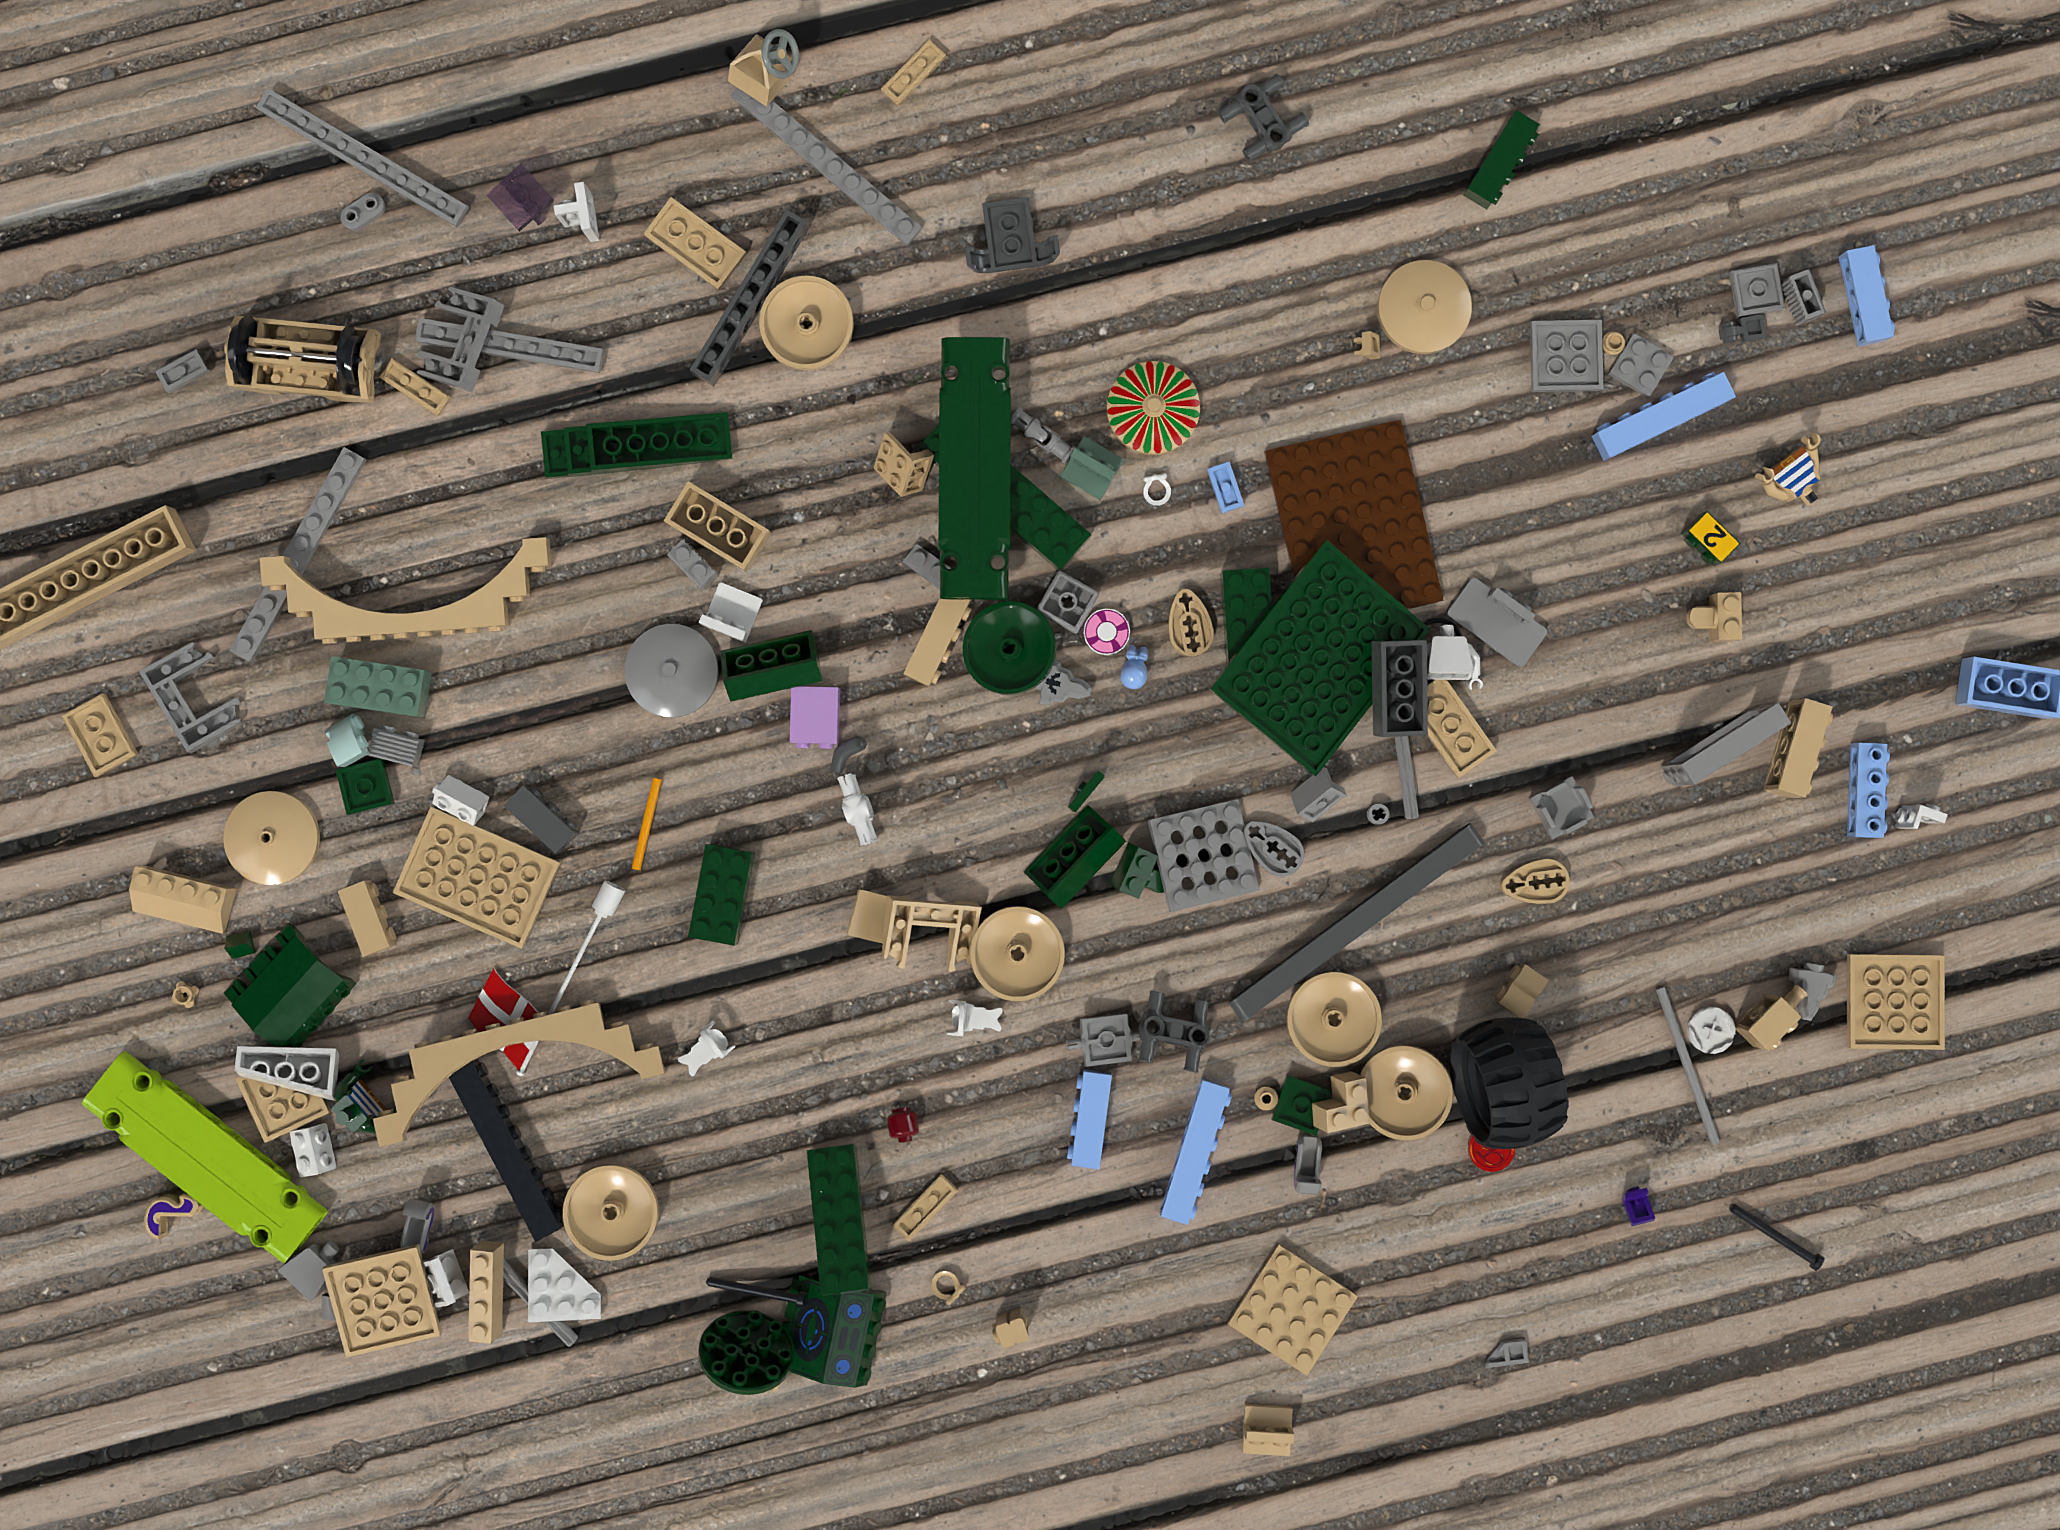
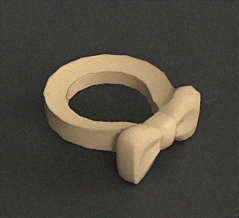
(950, 1298)

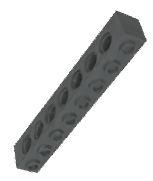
(749, 298)

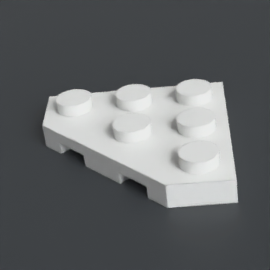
(558, 1290)

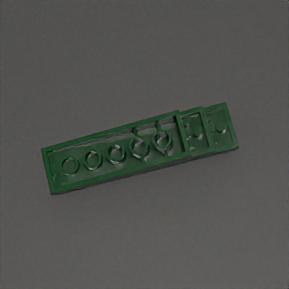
(636, 445)

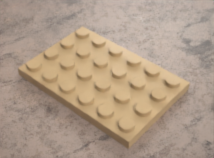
(477, 877)

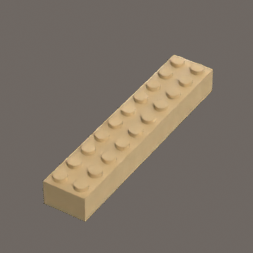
(92, 573)

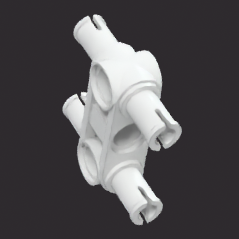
(857, 809)

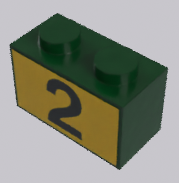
(1710, 539)

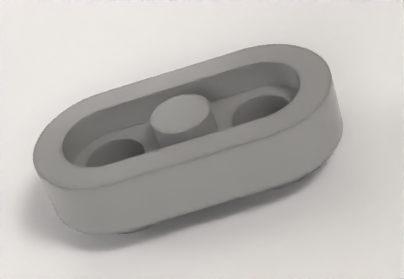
(363, 214)

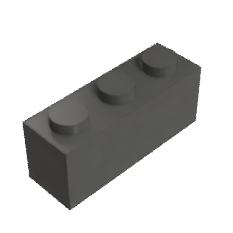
(542, 818)

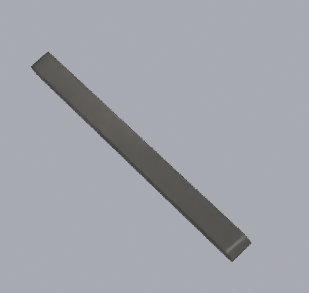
(1356, 922)

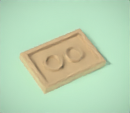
(99, 735)

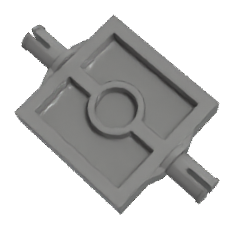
(1105, 1040)

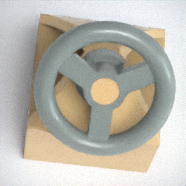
(764, 68)

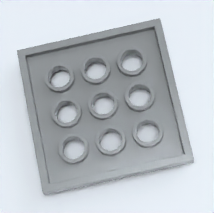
(1167, 852)

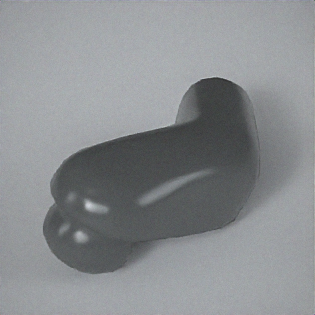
(845, 751)

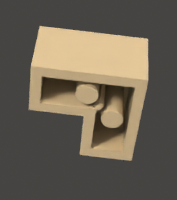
(1346, 1108)

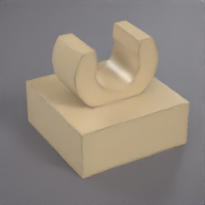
(1370, 345)

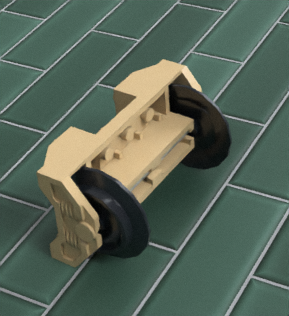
(269, 354)

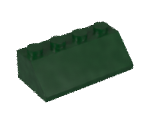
(1074, 856)

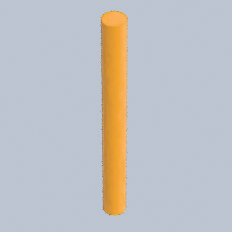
(646, 824)

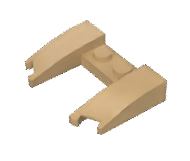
(903, 912)

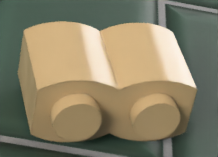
(1521, 990)

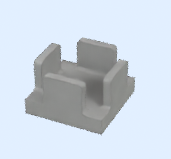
(1562, 807)

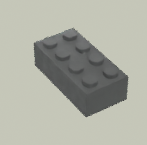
(1399, 688)

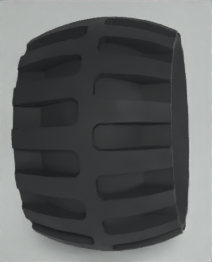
(1508, 1083)

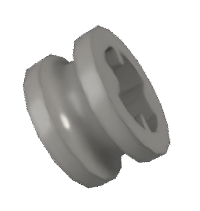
(1379, 820)

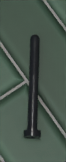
(1815, 1261)
(800, 1299)

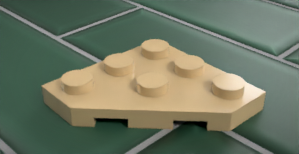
(279, 1108)

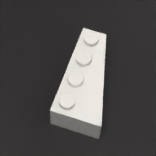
(298, 1069)

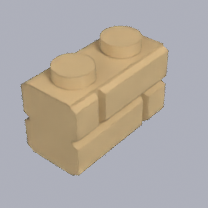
(1011, 1328)

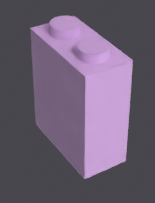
(815, 716)

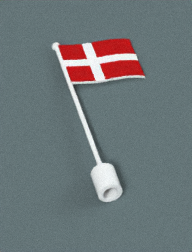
(502, 1003)

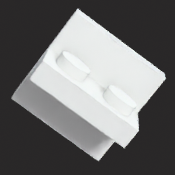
(579, 212)
(445, 1278)

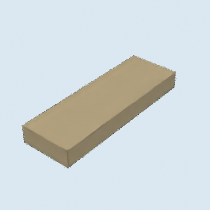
(913, 72)
(415, 387)
(925, 1207)

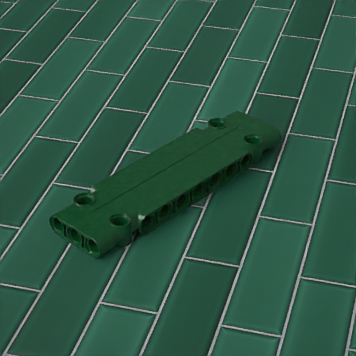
(974, 468)

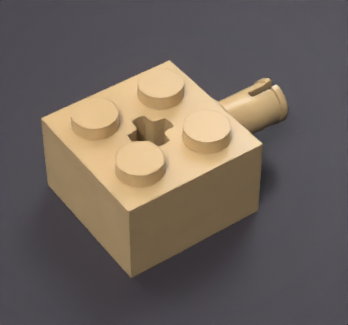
(1771, 1019)

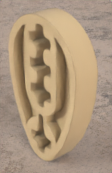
(1177, 630)
(1540, 895)

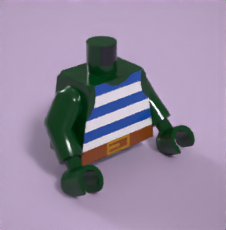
(356, 1103)

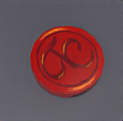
(1489, 1158)

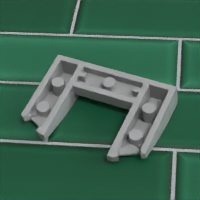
(461, 369)
(162, 680)

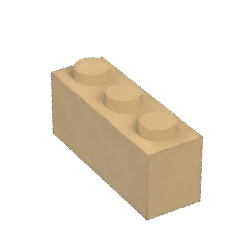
(367, 917)

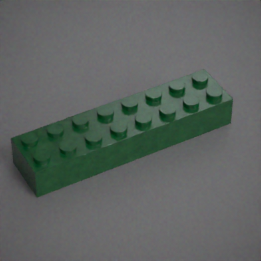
(1034, 516)

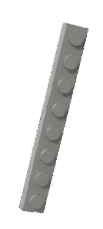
(515, 346)

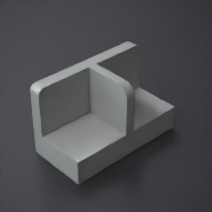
(1317, 796)

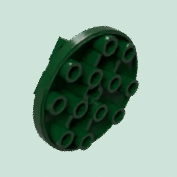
(746, 1352)

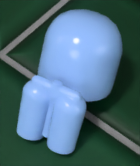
(1134, 670)

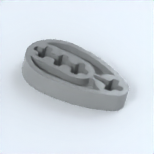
(1284, 841)

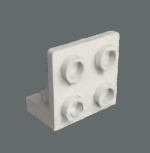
(732, 612)

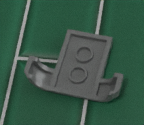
(1010, 240)

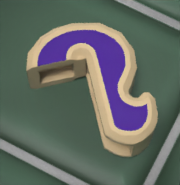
(168, 1205)

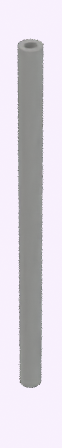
(1687, 1065)

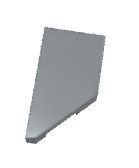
(1508, 1353)

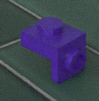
(1638, 1206)

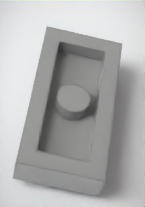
(182, 371)
(924, 564)

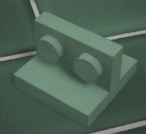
(1091, 468)

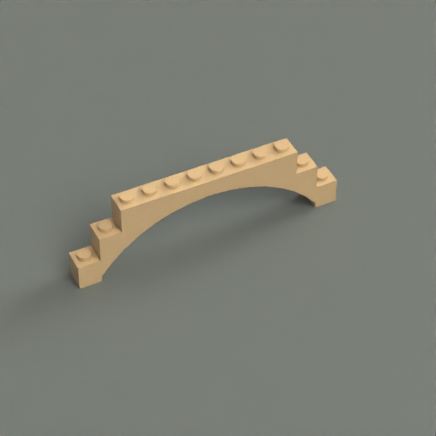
(479, 610)
(438, 1061)

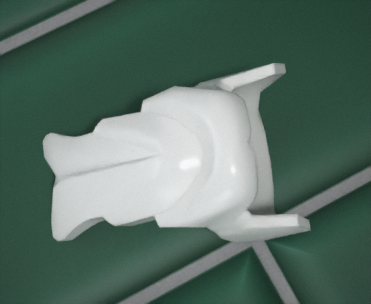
(968, 1017)
(710, 1045)

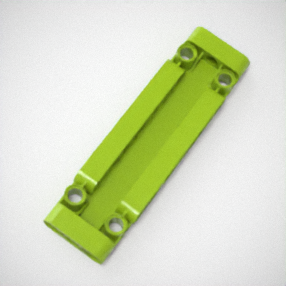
(204, 1157)

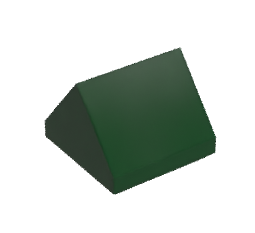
(240, 945)

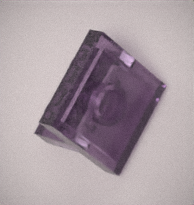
(520, 198)

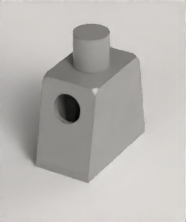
(306, 1269)

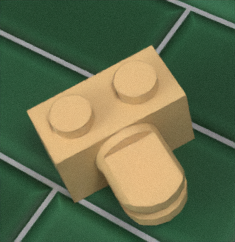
(1721, 617)

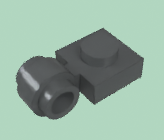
(1748, 328)

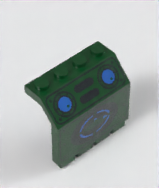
(834, 1333)

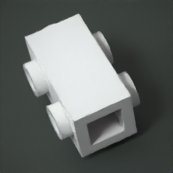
(460, 799)

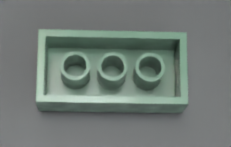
(377, 687)

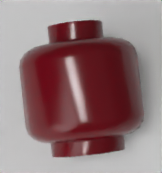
(903, 1124)

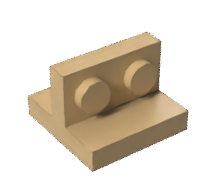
(1267, 1430)

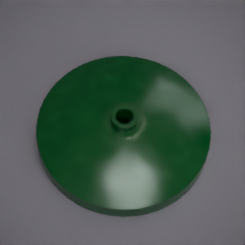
(997, 630)

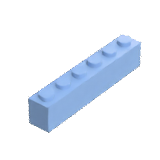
(1663, 416)
(1194, 1151)

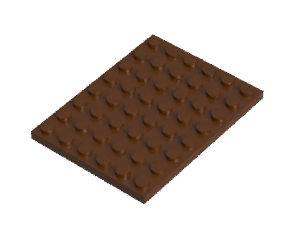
(1362, 500)

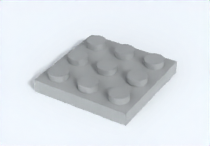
(1566, 355)

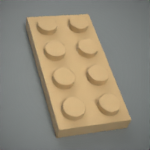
(695, 243)
(1455, 730)

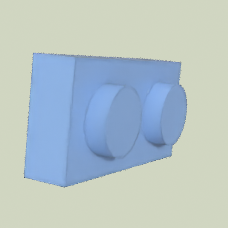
(1225, 487)

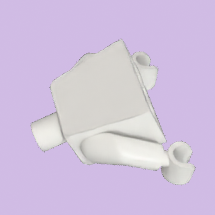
(1452, 658)

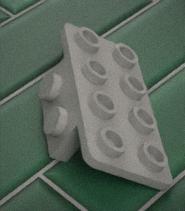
(1498, 621)

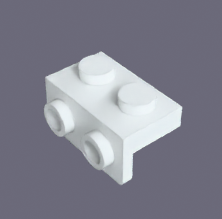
(1911, 815)
(313, 1150)

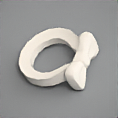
(1148, 480)

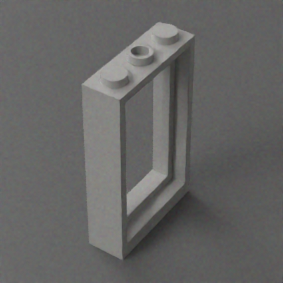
(1725, 745)

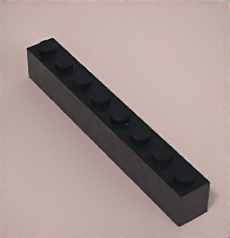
(507, 1150)

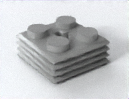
(1063, 587)

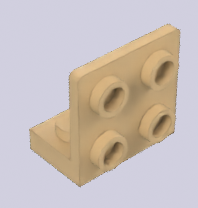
(899, 468)
(868, 916)

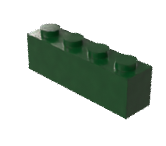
(1501, 160)

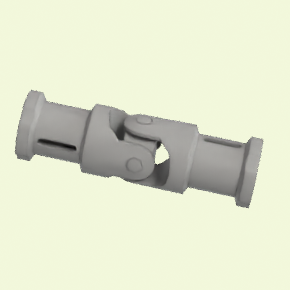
(1041, 434)

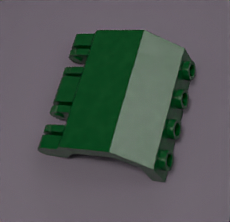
(287, 991)

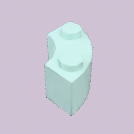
(347, 740)

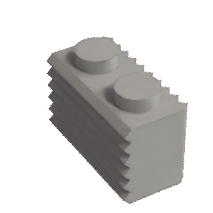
(1802, 297)
(693, 564)
(396, 747)

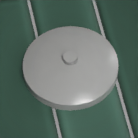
(671, 670)

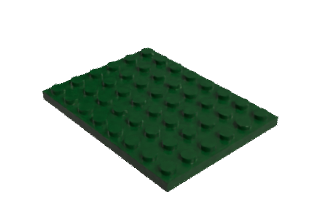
(1310, 658)

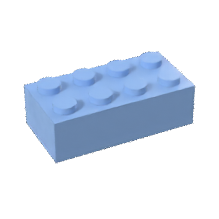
(2009, 688)

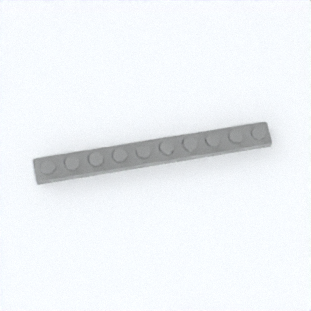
(362, 157)
(831, 167)
(300, 551)

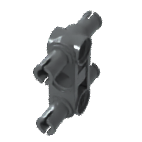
(1263, 117)
(1174, 1031)

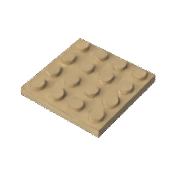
(1895, 1001)
(382, 1300)
(1292, 1309)

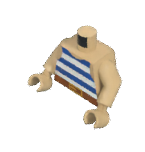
(1794, 473)

